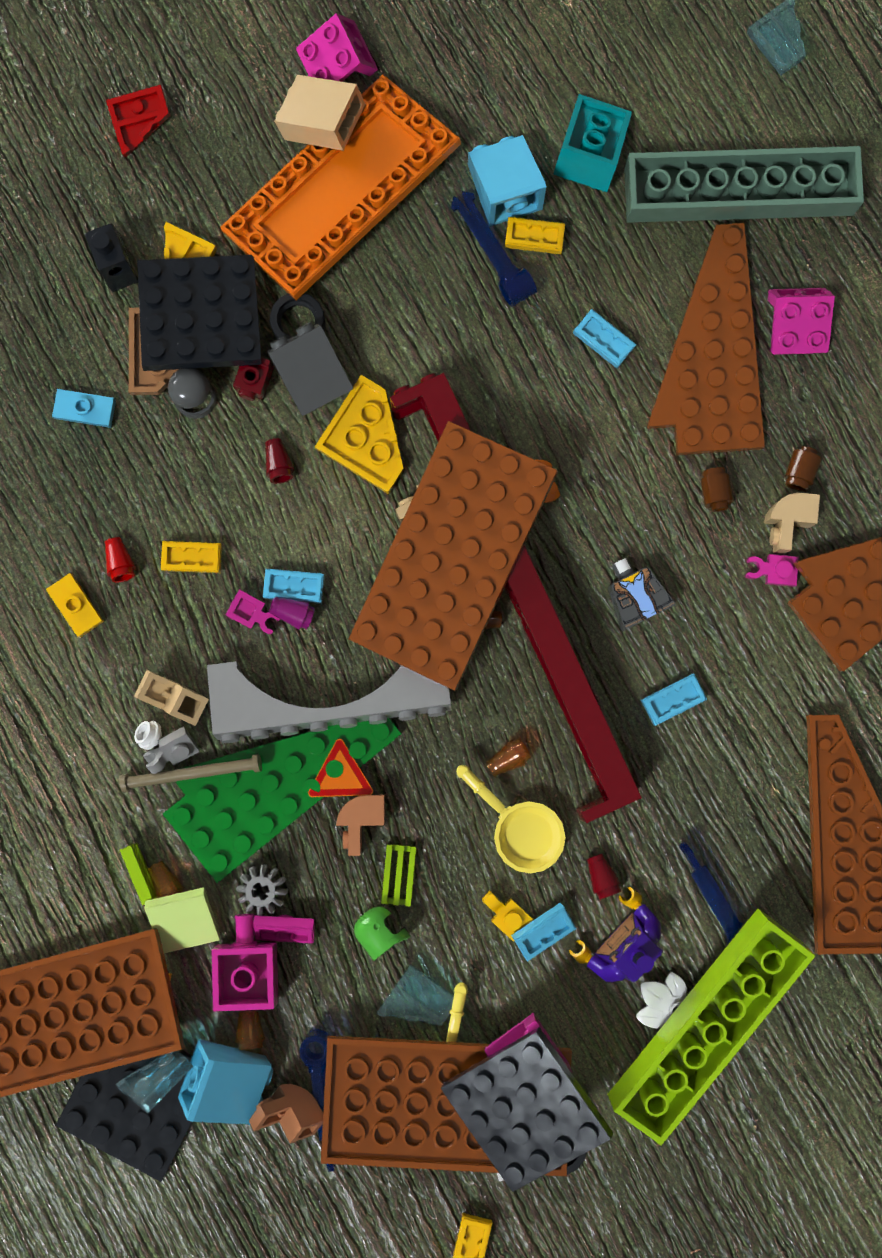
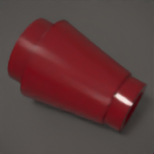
(278, 463)
(602, 877)

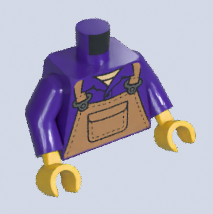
(630, 947)

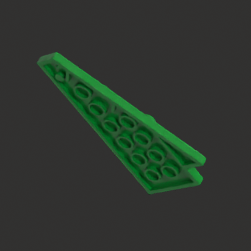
(239, 812)

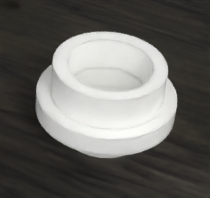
(148, 734)

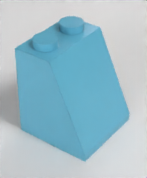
(507, 179)
(223, 1084)

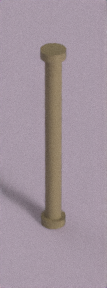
(253, 763)

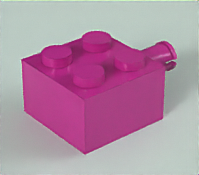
(244, 971)

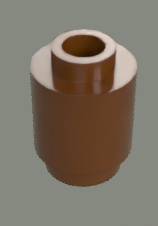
(802, 468)
(717, 489)

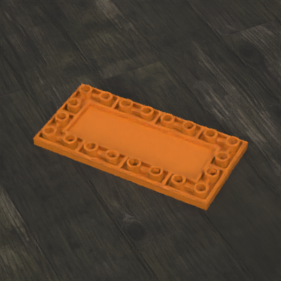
(335, 196)

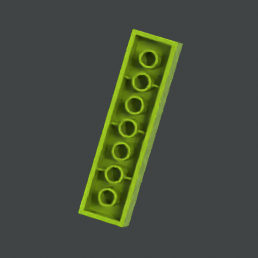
(709, 1026)

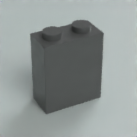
(309, 368)

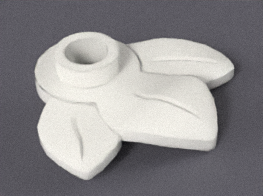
(661, 1000)

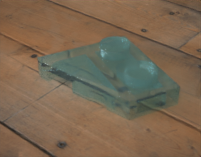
(779, 37)

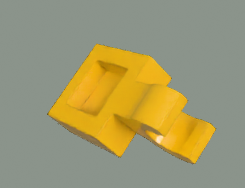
(508, 916)

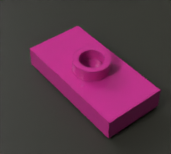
(284, 929)

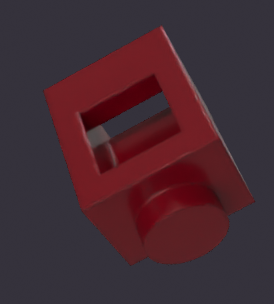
(256, 388)

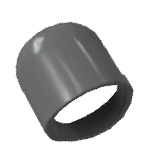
(190, 389)

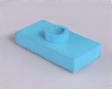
(604, 338)
(84, 408)
(293, 585)
(674, 699)
(543, 932)

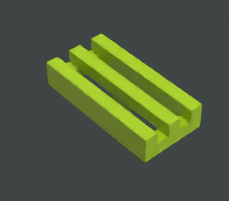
(138, 872)
(397, 900)

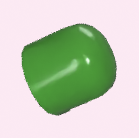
(373, 933)

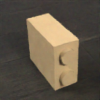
(320, 112)

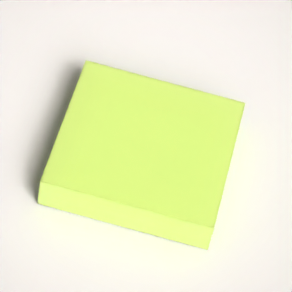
(183, 920)

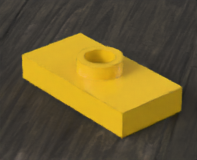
(534, 235)
(191, 557)
(74, 605)
(472, 1237)

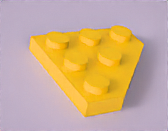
(364, 436)

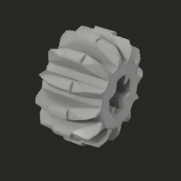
(259, 899)

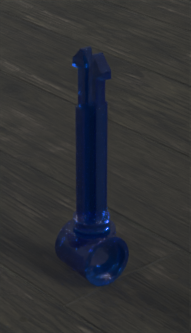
(514, 281)
(713, 895)
(317, 1068)

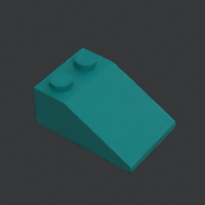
(593, 143)

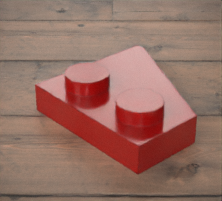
(137, 116)

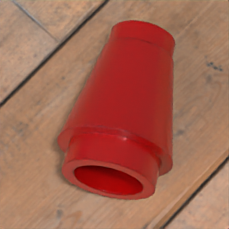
(118, 561)

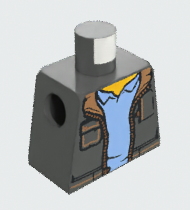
(636, 595)

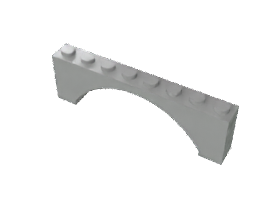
(244, 710)

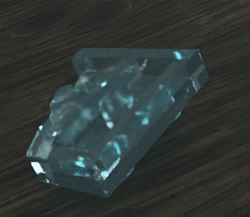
(417, 999)
(154, 1080)

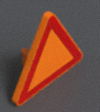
(350, 783)

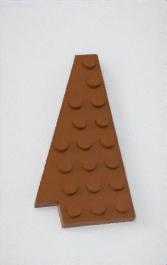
(713, 369)
(843, 600)
(843, 843)

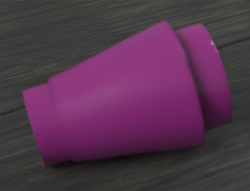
(292, 612)

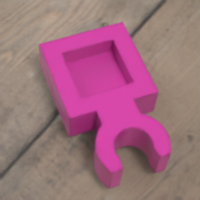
(778, 570)
(247, 611)

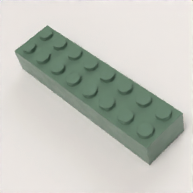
(743, 184)

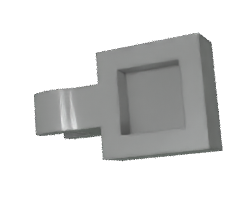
(173, 748)

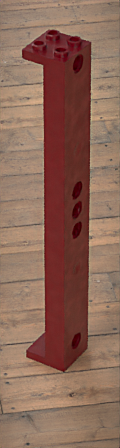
(542, 628)

